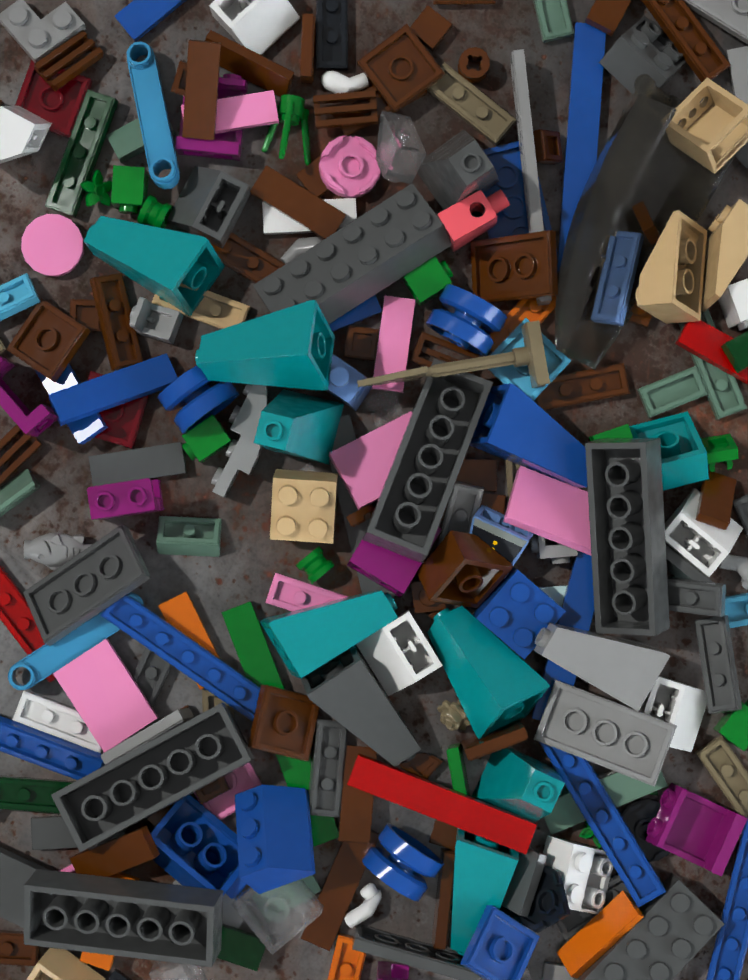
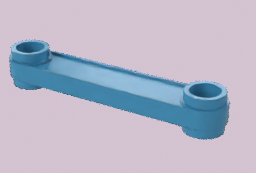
(153, 115)
(51, 658)

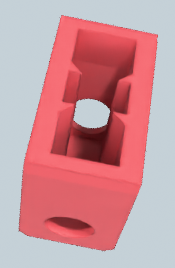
(463, 226)

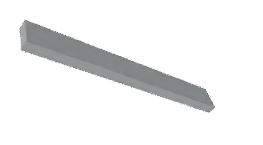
(527, 148)

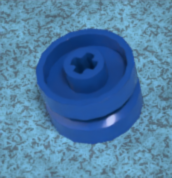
(467, 320)
(199, 397)
(402, 862)

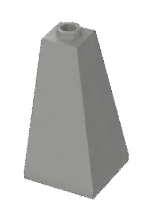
(610, 663)

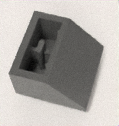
(643, 51)
(210, 204)

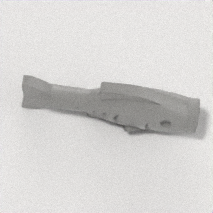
(54, 548)

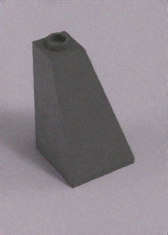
(457, 170)
(357, 701)

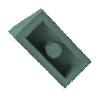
(128, 140)
(17, 490)
(189, 536)

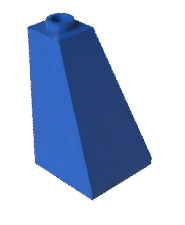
(528, 436)

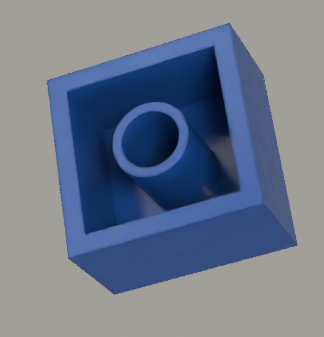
(518, 612)

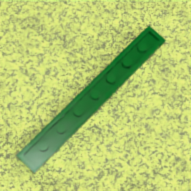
(262, 670)

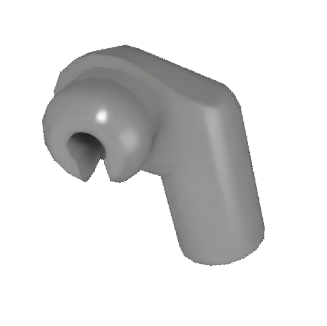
(298, 247)
(738, 564)

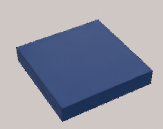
(499, 947)

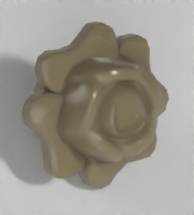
(453, 715)

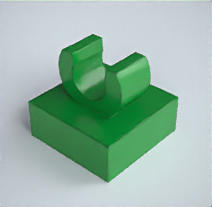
(720, 449)

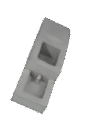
(242, 453)

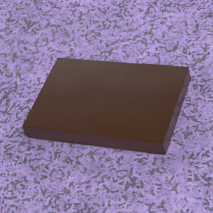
(515, 267)

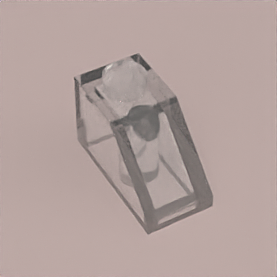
(398, 148)

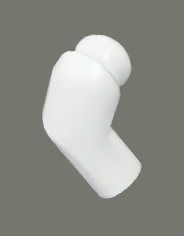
(340, 83)
(367, 908)

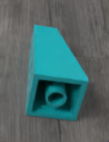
(157, 259)
(272, 350)
(299, 426)
(324, 631)
(484, 672)
(519, 784)
(480, 879)

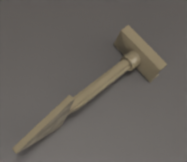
(531, 355)

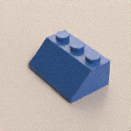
(274, 836)
(196, 847)

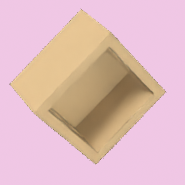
(713, 127)
(303, 506)

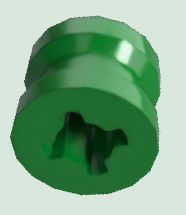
(154, 213)
(315, 565)

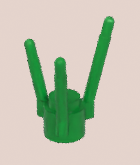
(289, 113)

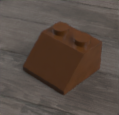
(462, 570)

